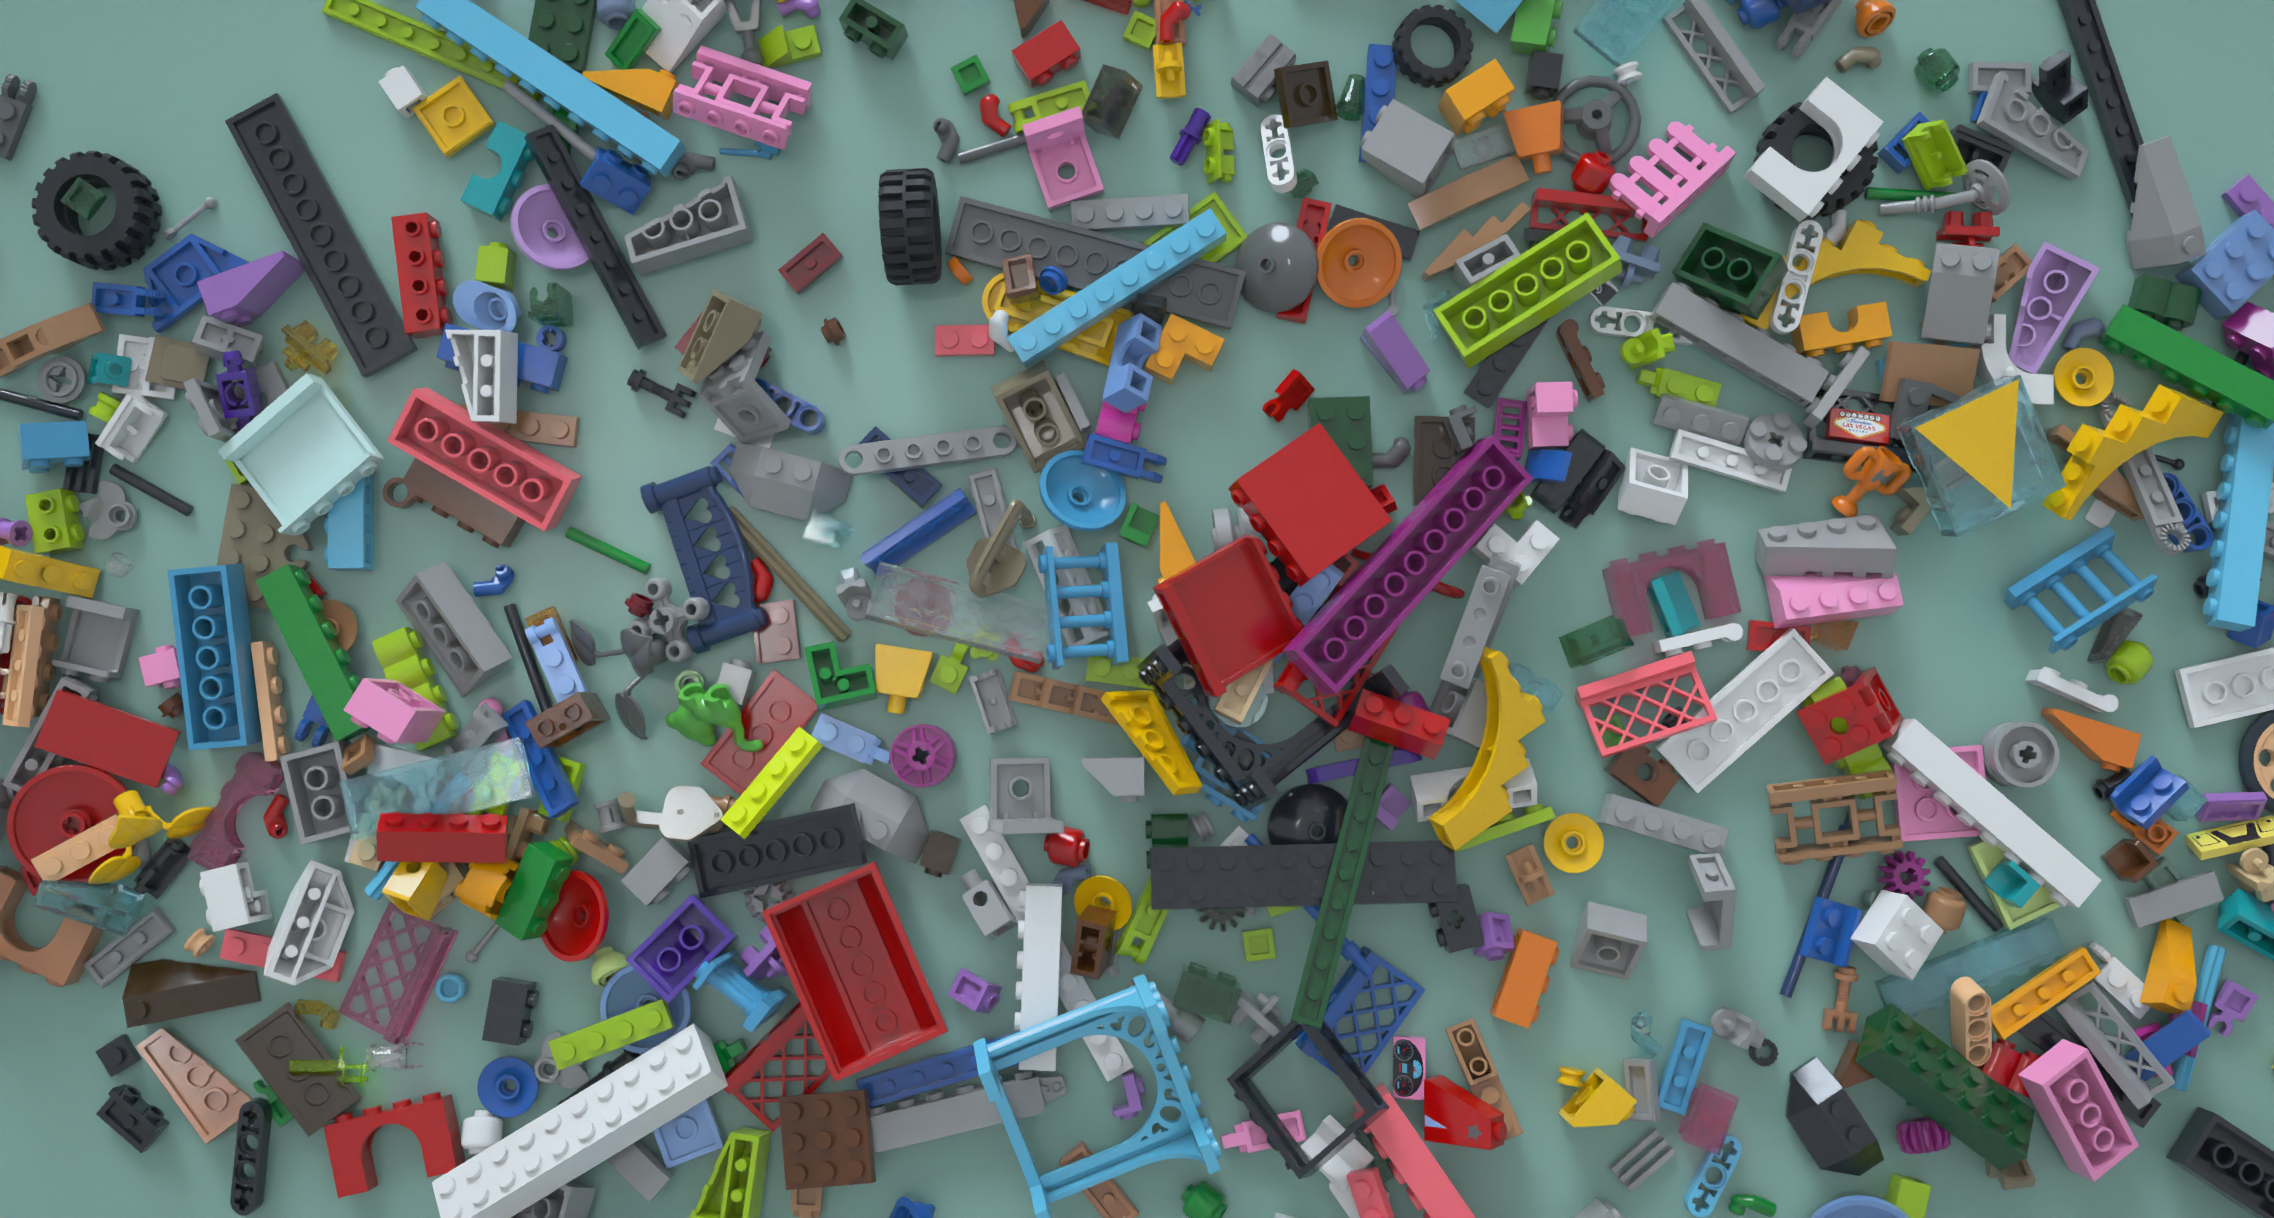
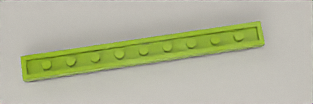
(1508, 824)

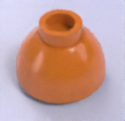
(1873, 17)

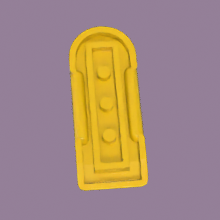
(1092, 344)

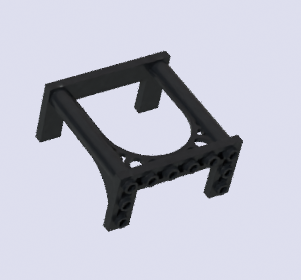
(1257, 784)

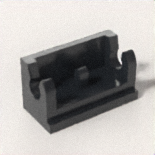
(1976, 145)

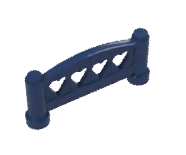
(676, 501)

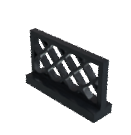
(1841, 451)

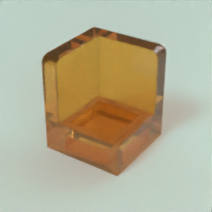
(1835, 634)

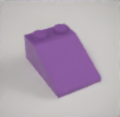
(249, 289)

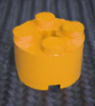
(487, 886)

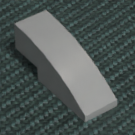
(641, 1169)

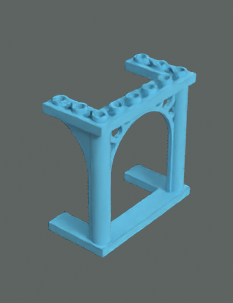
(1182, 1138)

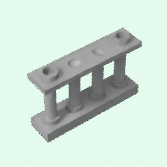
(1480, 620)

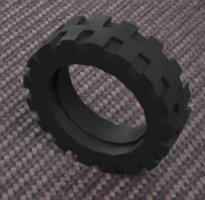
(1451, 25)

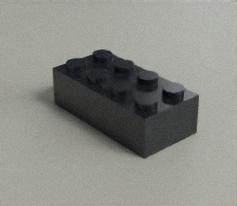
(2227, 1161)

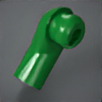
(1753, 1202)

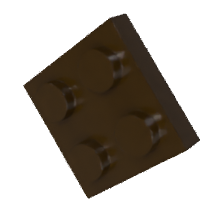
(1305, 94)

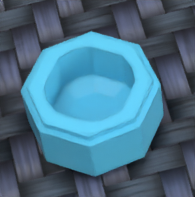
(451, 987)

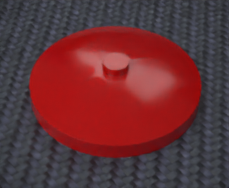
(59, 807)

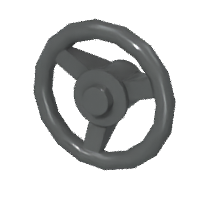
(1596, 117)

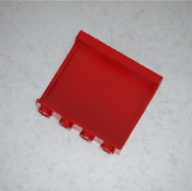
(1309, 504)
(1229, 612)

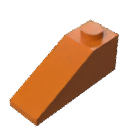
(2096, 740)

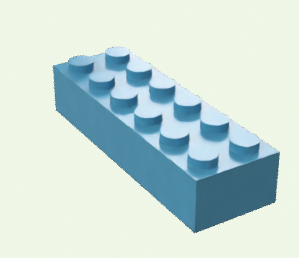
(215, 656)

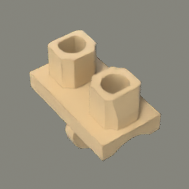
(2254, 873)

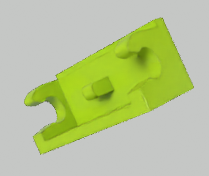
(1934, 154)

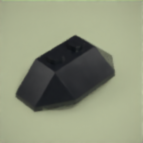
(1829, 1122)

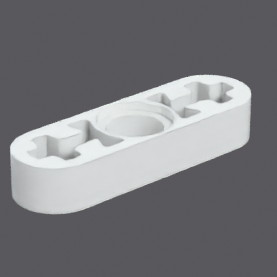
(1285, 162)

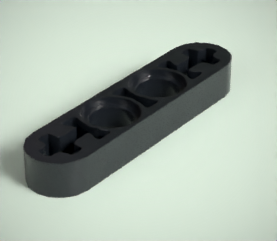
(246, 1155)

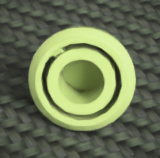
(607, 965)

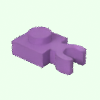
(2232, 1002)

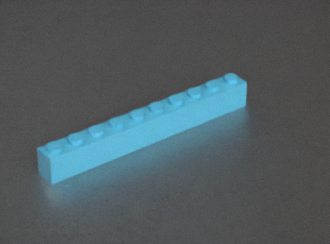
(556, 82)

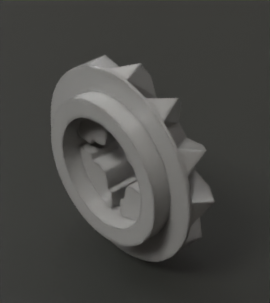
(58, 367)
(755, 906)

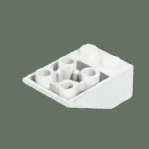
(682, 26)

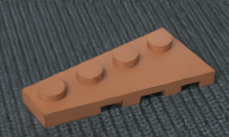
(197, 1087)

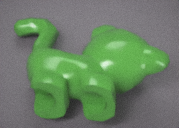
(704, 710)

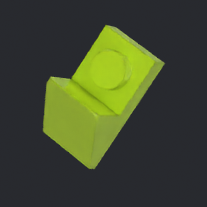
(790, 46)

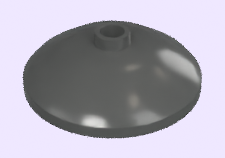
(1291, 271)

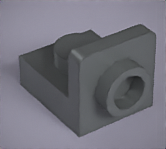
(1460, 433)

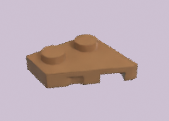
(592, 845)

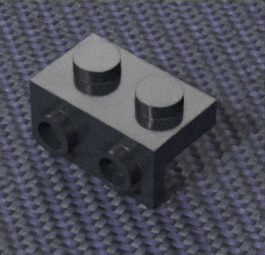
(133, 1117)

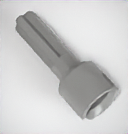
(1183, 1022)

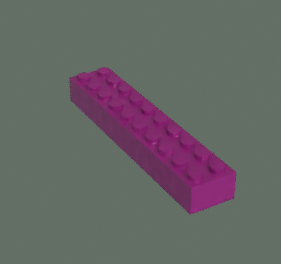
(1407, 565)

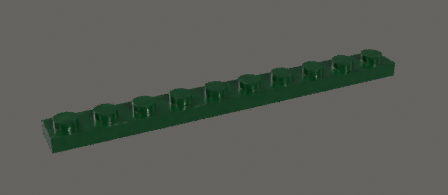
(1342, 884)

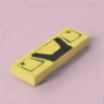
(2231, 838)

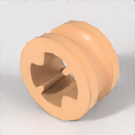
(199, 942)

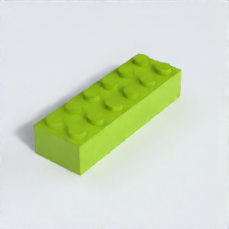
(1528, 290)

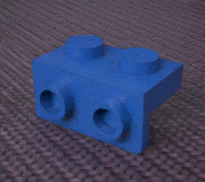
(617, 180)

